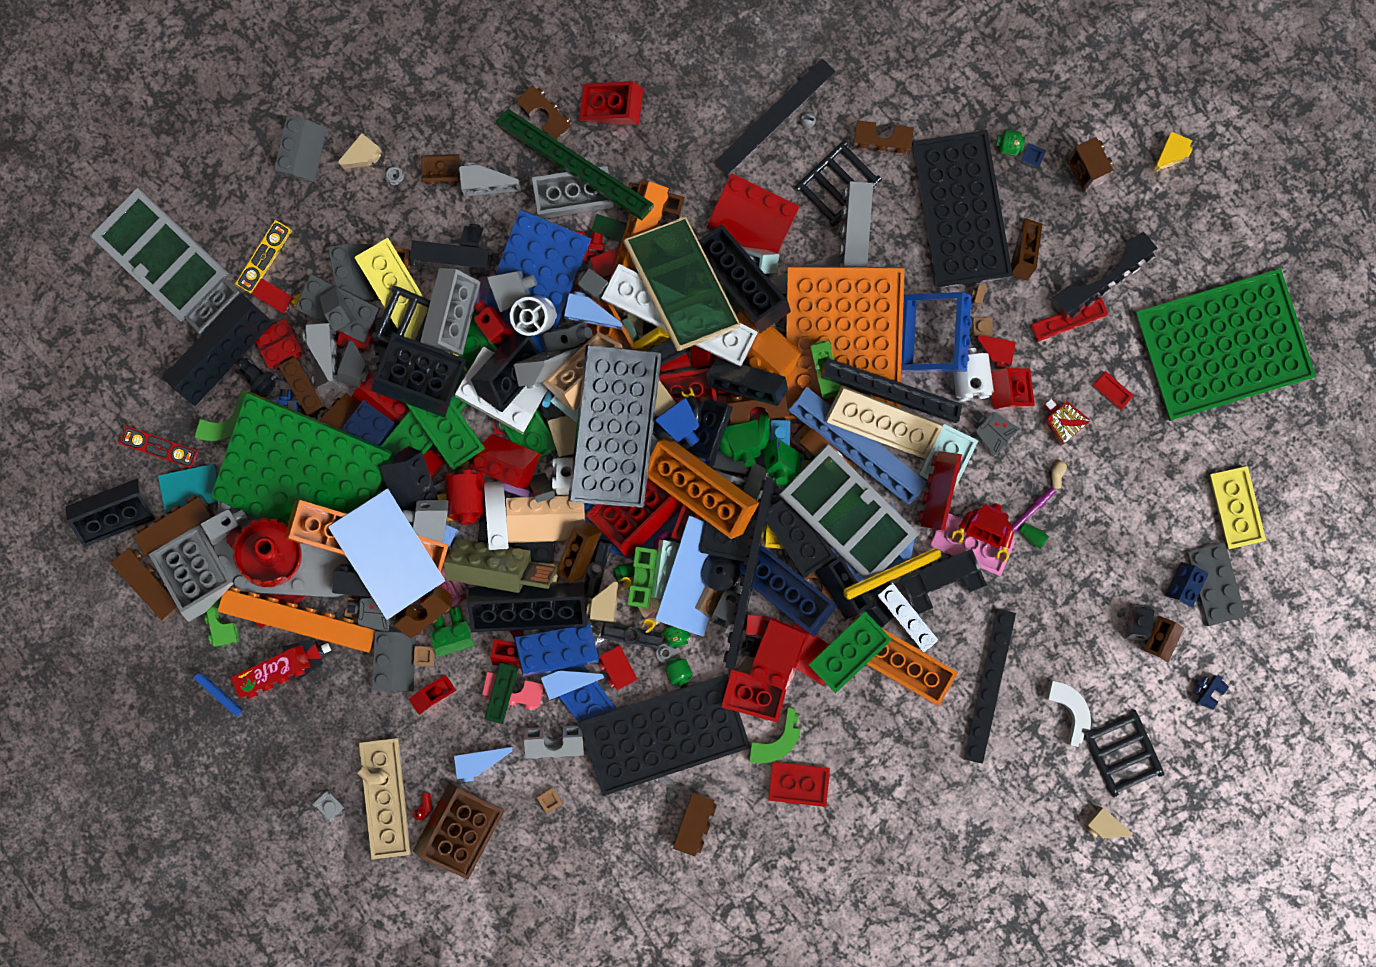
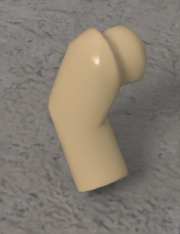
(1057, 472)

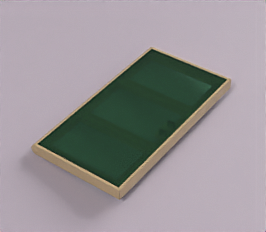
(681, 283)

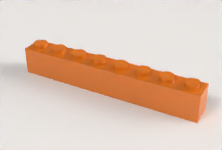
(296, 620)

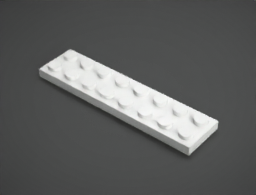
(630, 294)

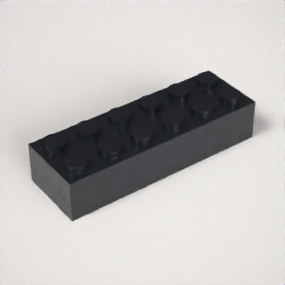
(744, 280)
(217, 350)
(530, 609)

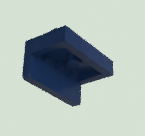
(1186, 584)

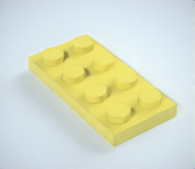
(1237, 507)

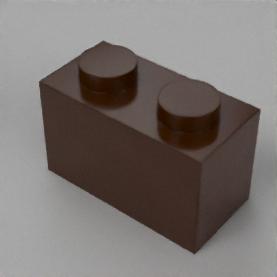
(1163, 639)

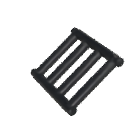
(829, 160)
(414, 300)
(1107, 771)

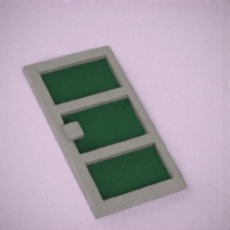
(159, 254)
(848, 513)

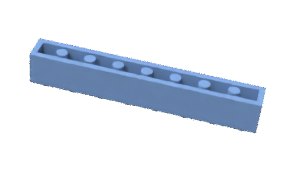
(860, 449)

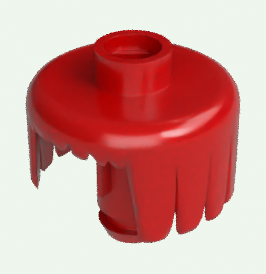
(265, 555)

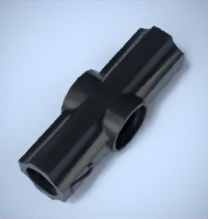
(600, 557)
(878, 611)
(619, 633)

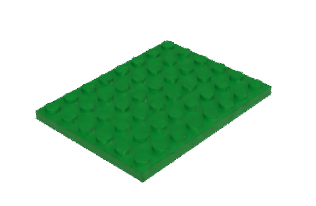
(1225, 344)
(292, 457)

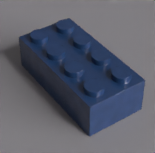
(369, 424)

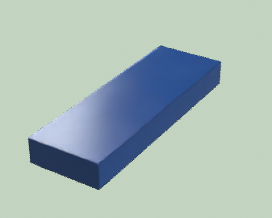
(220, 695)

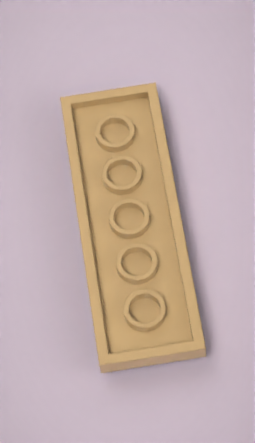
(883, 422)
(385, 801)

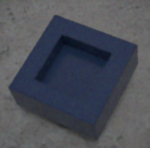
(1033, 156)

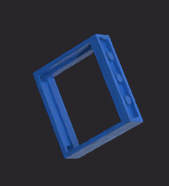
(962, 338)

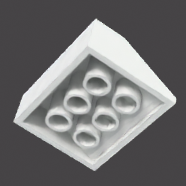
(518, 412)

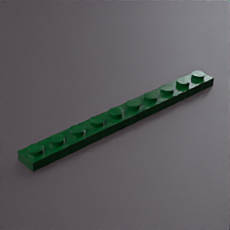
(575, 164)

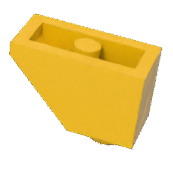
(1173, 151)

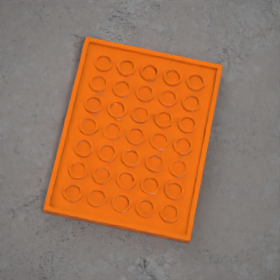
(851, 309)

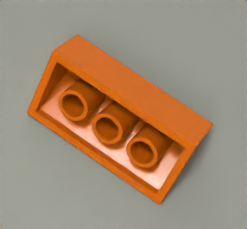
(770, 351)

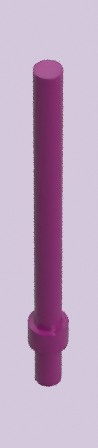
(1038, 504)

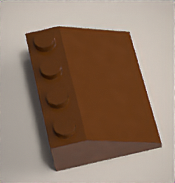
(458, 831)

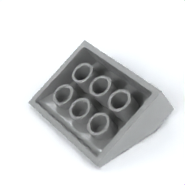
(191, 572)

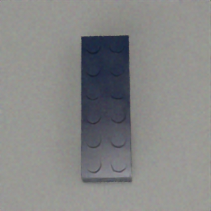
(790, 592)

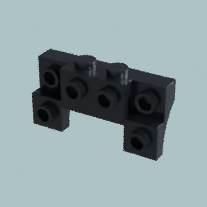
(944, 573)

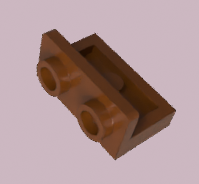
(440, 168)

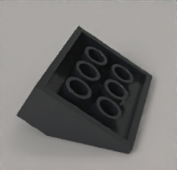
(418, 375)

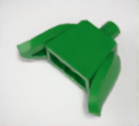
(746, 440)

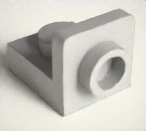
(328, 804)

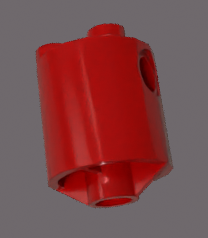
(465, 496)

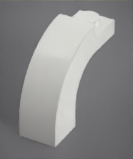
(496, 515)
(1077, 707)

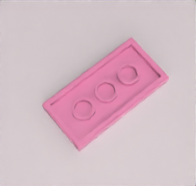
(983, 552)

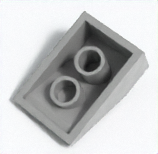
(484, 181)

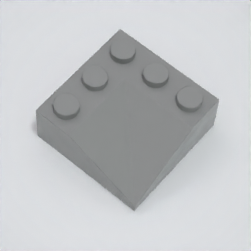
(325, 358)

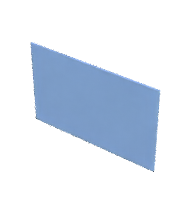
(386, 553)
(686, 582)

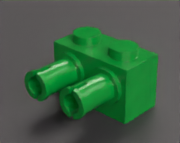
(453, 637)

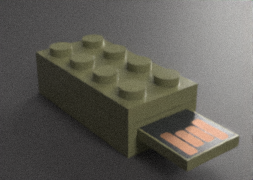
(498, 569)

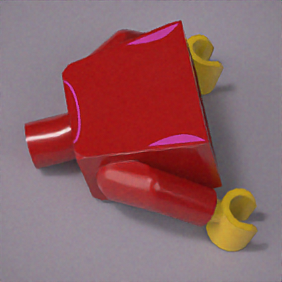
(988, 525)

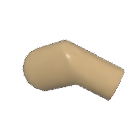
(373, 778)

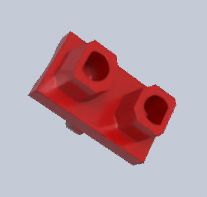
(596, 244)

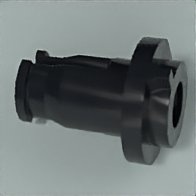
(260, 382)

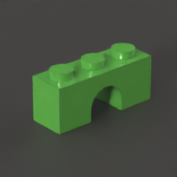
(642, 585)
(221, 633)

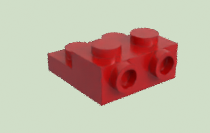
(279, 345)

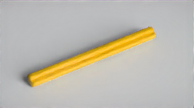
(892, 573)

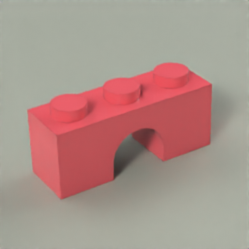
(529, 696)

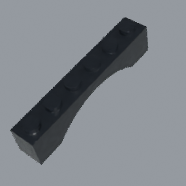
(1074, 298)

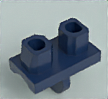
(1215, 684)

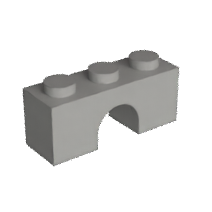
(540, 746)

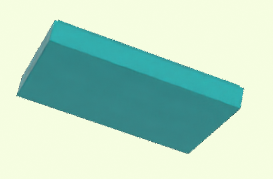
(184, 484)

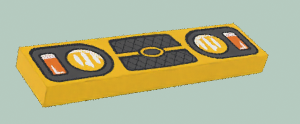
(263, 256)

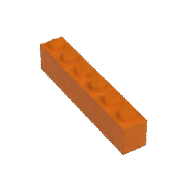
(657, 195)

